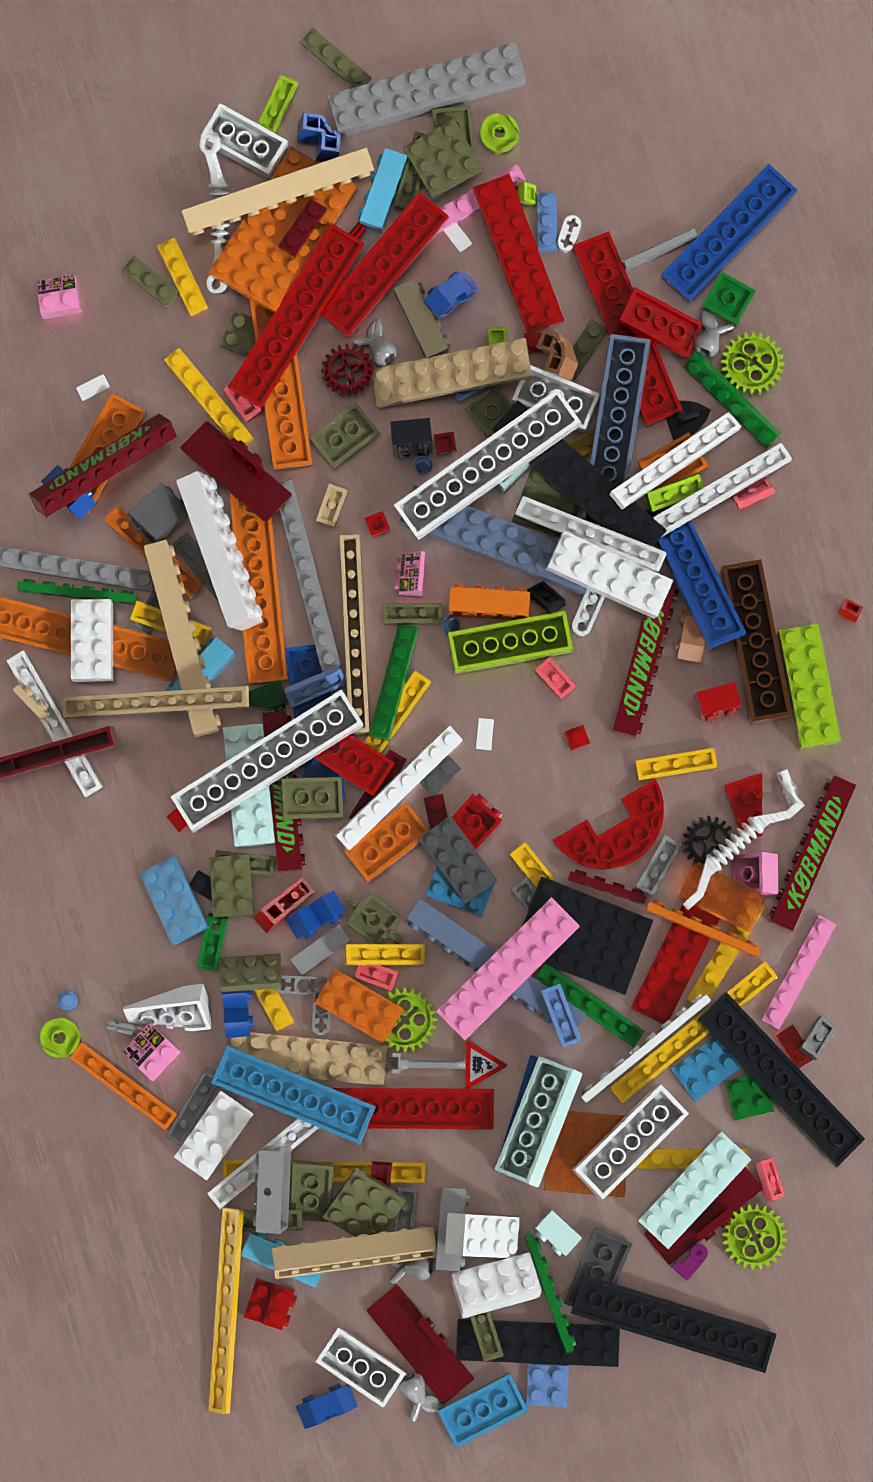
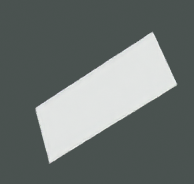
(458, 237)
(93, 387)
(484, 734)

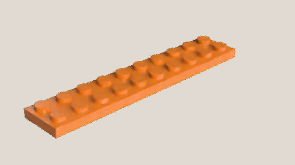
(284, 409)
(52, 632)
(264, 641)

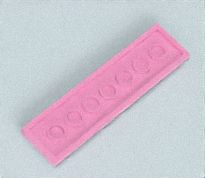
(508, 968)

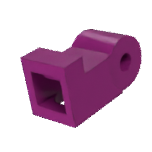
(692, 1262)

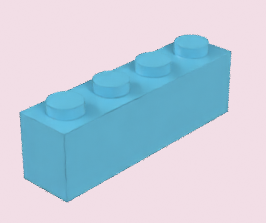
(383, 190)
(215, 656)
(260, 1251)

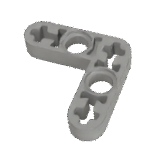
(287, 990)

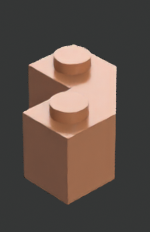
(561, 355)
(692, 643)

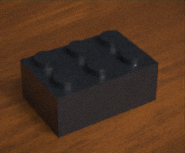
(411, 437)

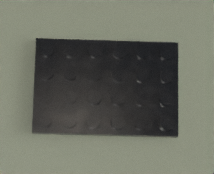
(605, 943)

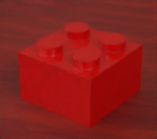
(717, 701)

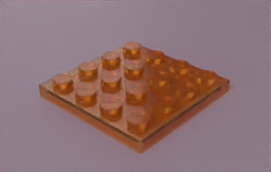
(576, 1139)

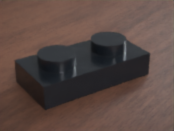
(546, 597)
(202, 884)

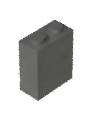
(158, 514)

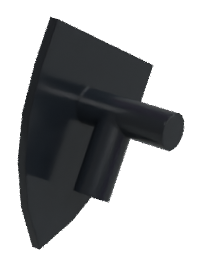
(688, 420)

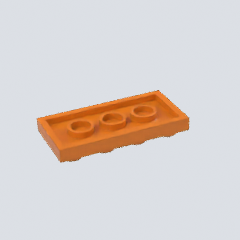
(387, 842)
(359, 1006)

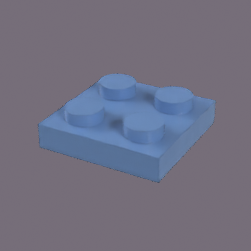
(547, 1385)

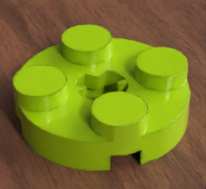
(500, 122)
(55, 1027)

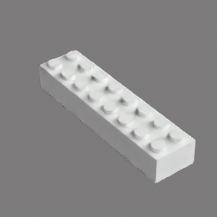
(220, 551)

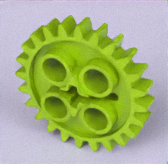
(761, 347)
(418, 1033)
(771, 1228)

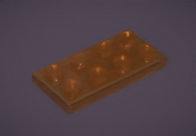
(725, 898)

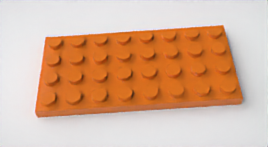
(252, 256)

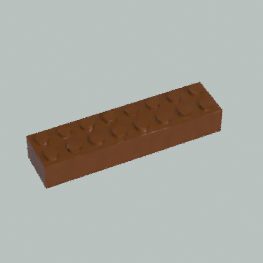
(758, 648)

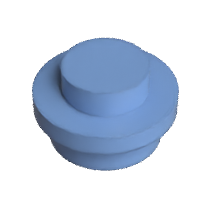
(422, 464)
(450, 624)
(67, 1000)

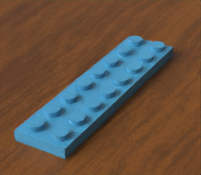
(293, 1095)

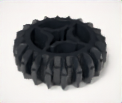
(700, 839)

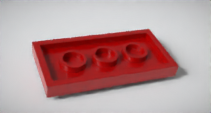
(660, 322)
(357, 763)

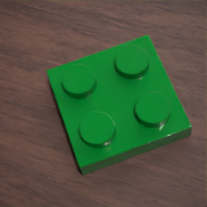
(728, 298)
(747, 1098)

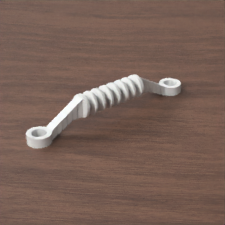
(217, 184)
(712, 863)

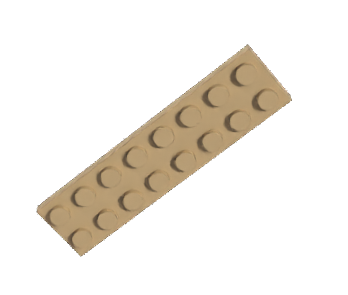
(452, 373)
(318, 1057)

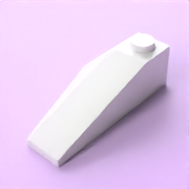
(179, 1007)

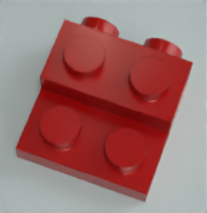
(477, 819)
(270, 1304)

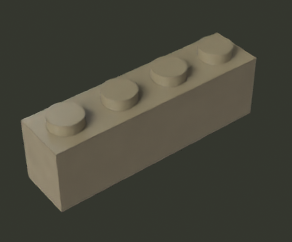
(420, 319)

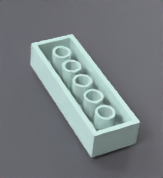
(253, 817)
(538, 1121)
(694, 1190)

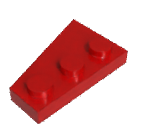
(746, 799)

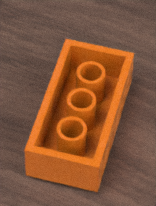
(489, 603)

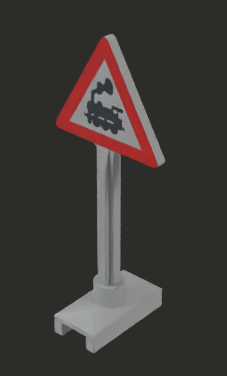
(477, 1064)

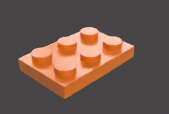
(693, 468)

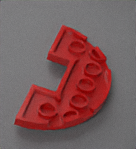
(622, 842)

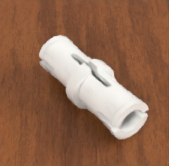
(788, 787)

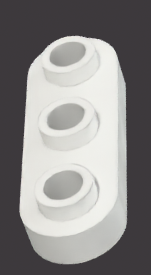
(584, 616)

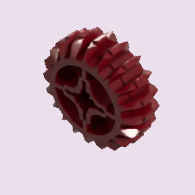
(341, 354)

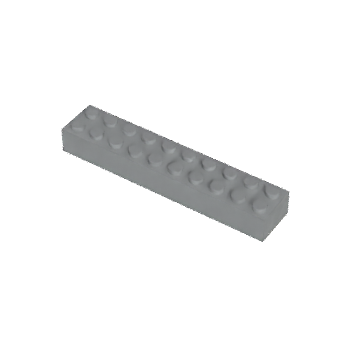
(427, 89)

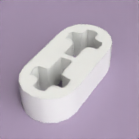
(564, 233)

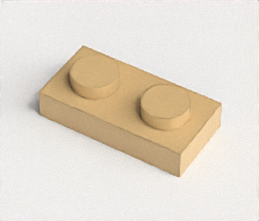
(331, 505)
(25, 695)

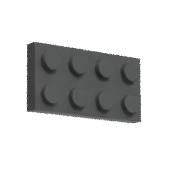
(457, 859)
(601, 1259)

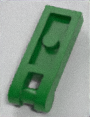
(212, 943)

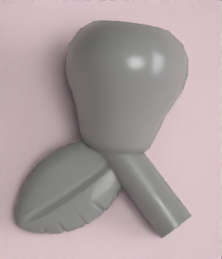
(708, 342)
(382, 351)
(419, 1269)
(414, 1389)

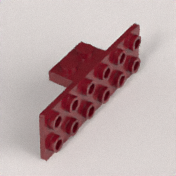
(236, 470)
(717, 1214)
(420, 1344)

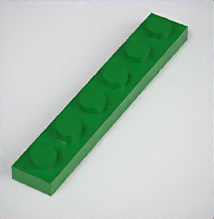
(732, 399)
(68, 590)
(394, 682)
(592, 1006)
(553, 1301)

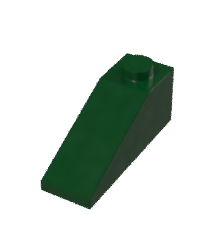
(268, 697)

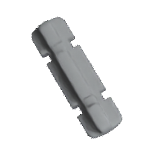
(124, 1028)

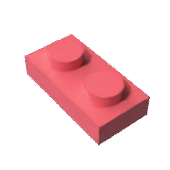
(245, 408)
(753, 493)
(555, 678)
(377, 975)
(769, 1179)

